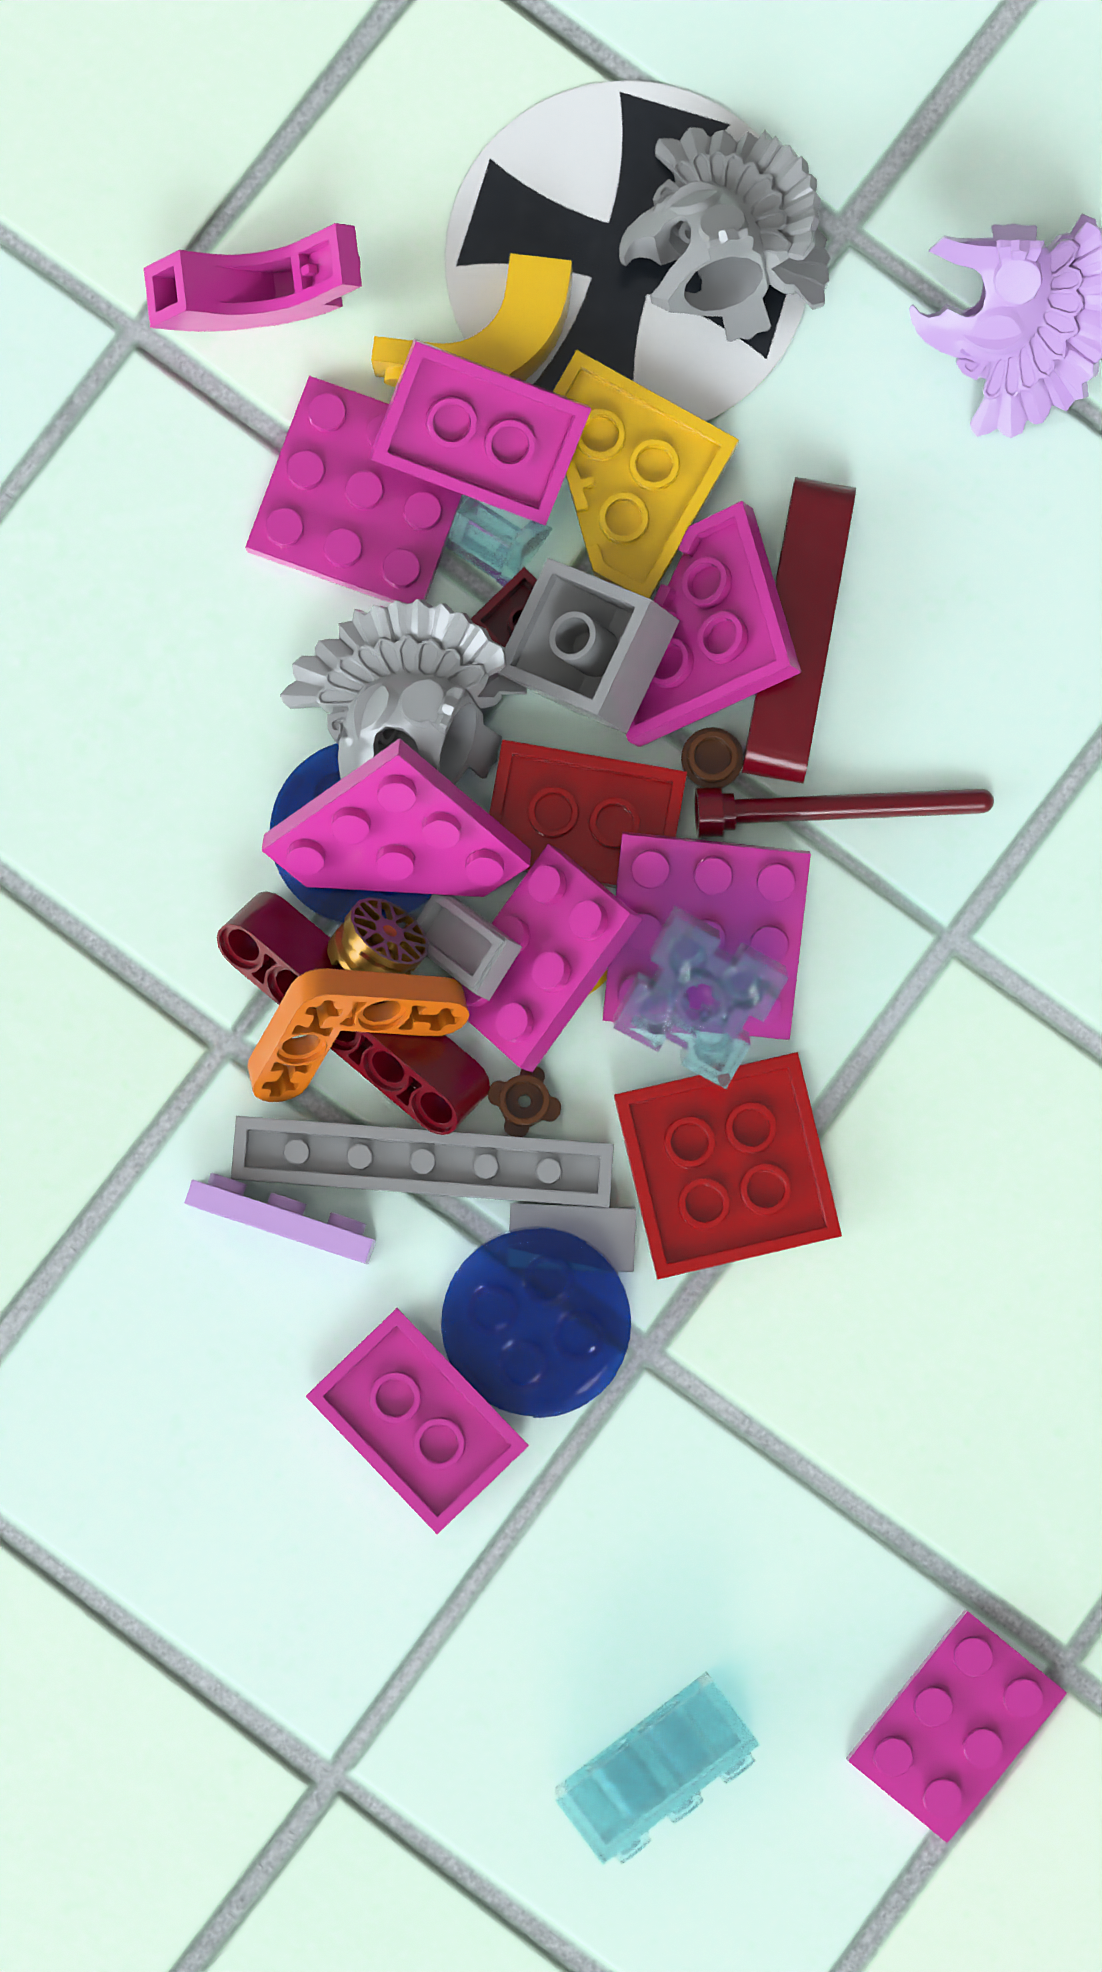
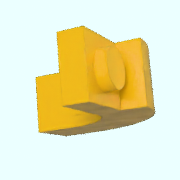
(518, 335)

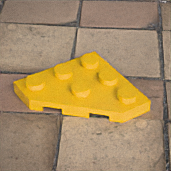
(637, 473)

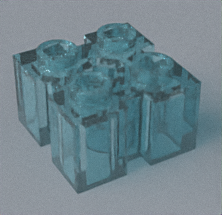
(713, 1034)

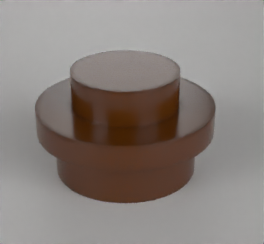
(712, 758)

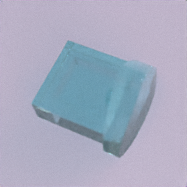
(493, 541)

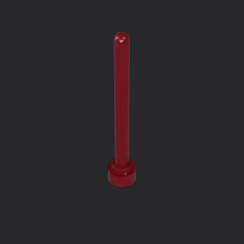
(721, 811)

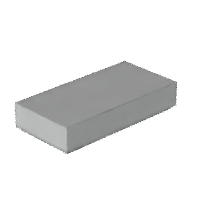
(466, 944)
(605, 1228)

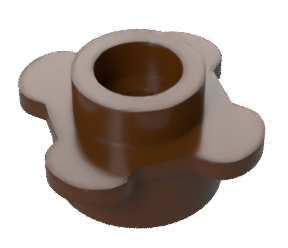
(519, 1118)

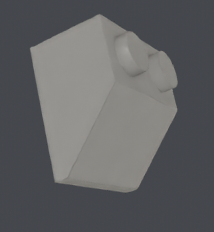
(588, 644)

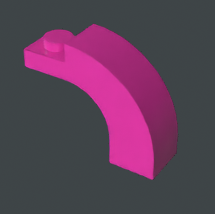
(253, 289)

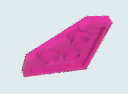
(729, 627)
(397, 830)

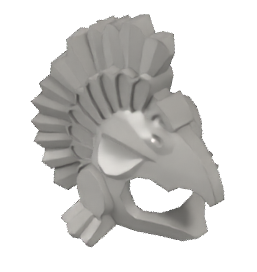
(738, 219)
(407, 677)

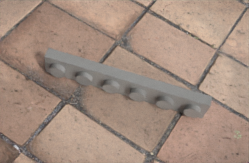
(422, 1161)

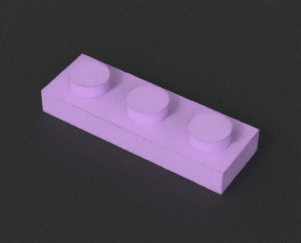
(281, 1217)

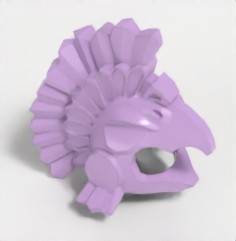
(1034, 324)

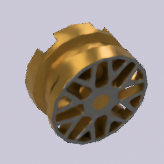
(375, 943)

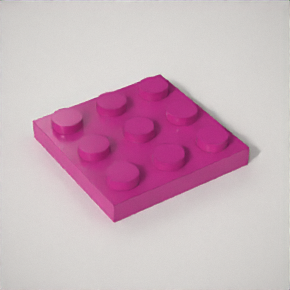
(346, 514)
(738, 888)

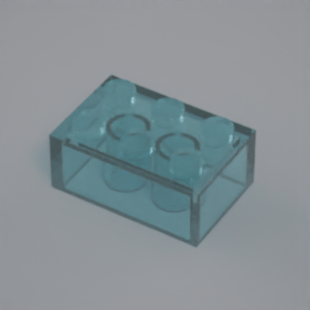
(657, 1770)

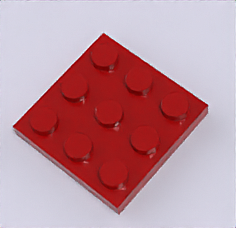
(727, 1167)

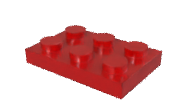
(582, 803)

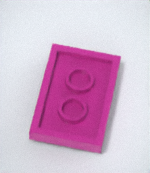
(479, 432)
(568, 940)
(417, 1421)
(956, 1726)

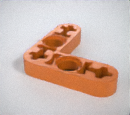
(344, 1003)

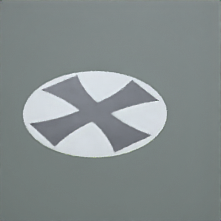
(567, 188)

